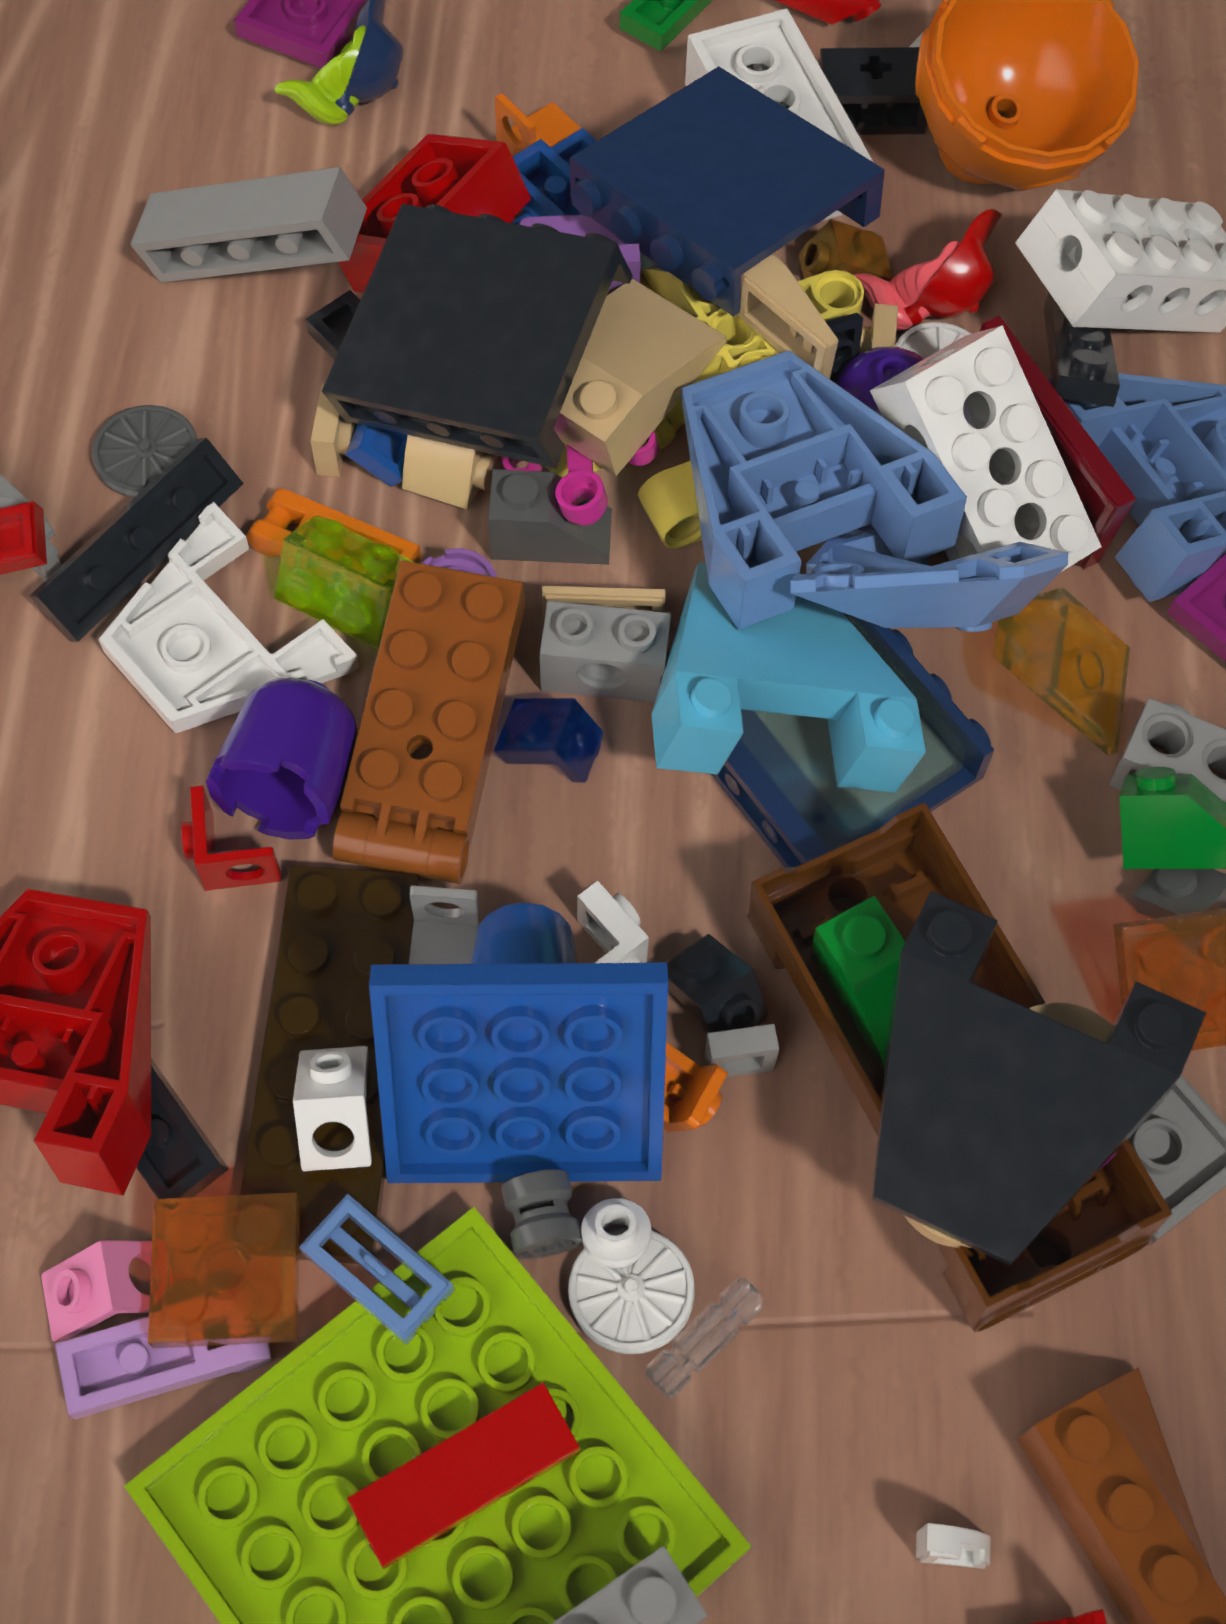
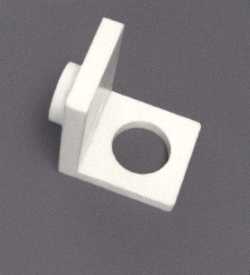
(332, 1089)

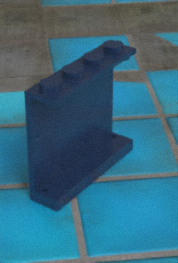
(719, 183)

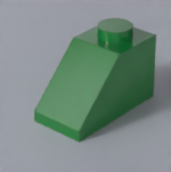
(1171, 822)
(859, 962)

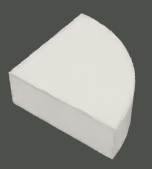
(953, 1546)

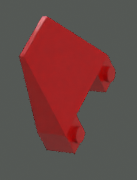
(78, 1032)

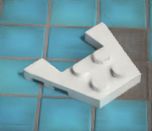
(192, 650)

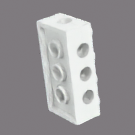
(777, 62)
(1130, 261)
(994, 442)

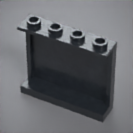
(473, 331)

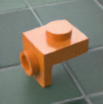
(690, 1091)

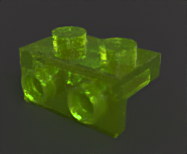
(338, 578)

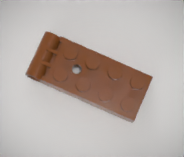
(437, 688)

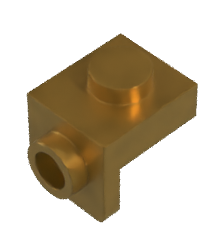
(845, 249)

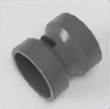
(541, 1214)

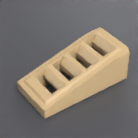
(784, 314)

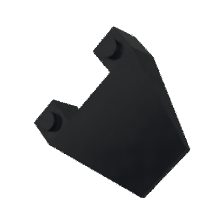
(1000, 1108)

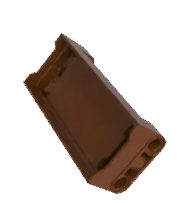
(900, 867)

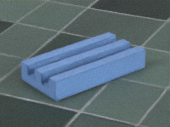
(421, 1308)

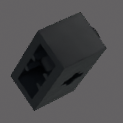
(876, 88)

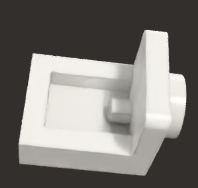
(612, 925)

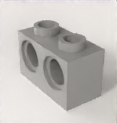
(1191, 743)

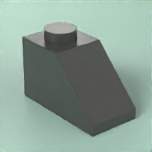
(531, 527)

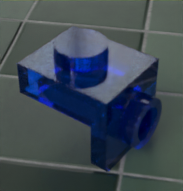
(551, 734)

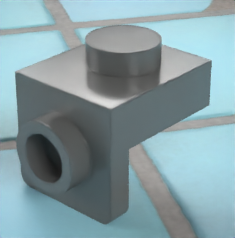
(1180, 892)

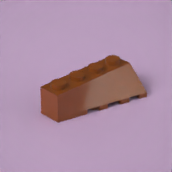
(1126, 1504)

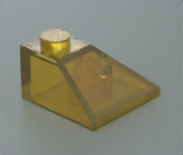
(1068, 663)

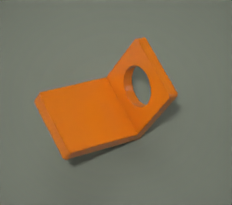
(546, 124)

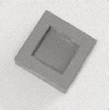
(743, 1050)

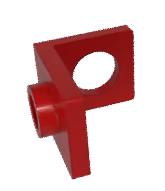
(214, 867)

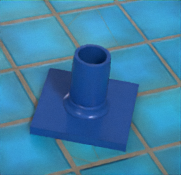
(521, 1059)

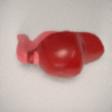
(944, 285)

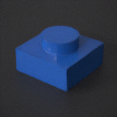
(379, 452)

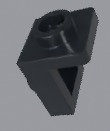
(716, 986)

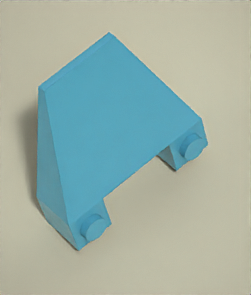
(790, 665)

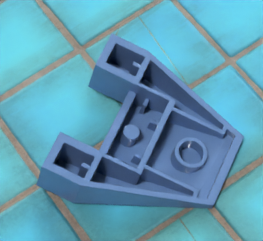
(1172, 456)
(794, 463)

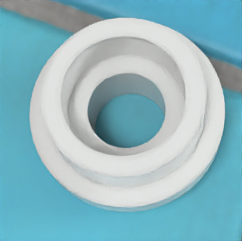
(616, 1250)

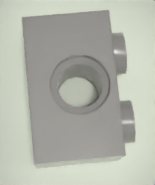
(603, 651)

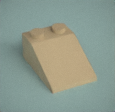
(632, 374)

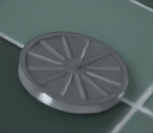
(139, 446)

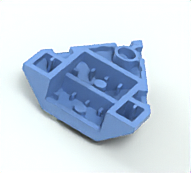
(968, 593)

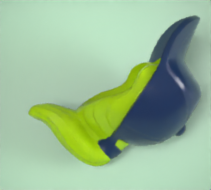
(356, 76)

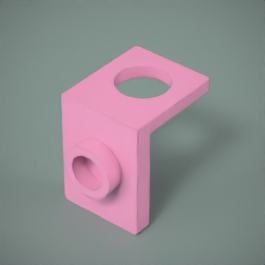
(93, 1287)

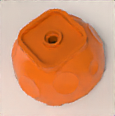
(1048, 65)

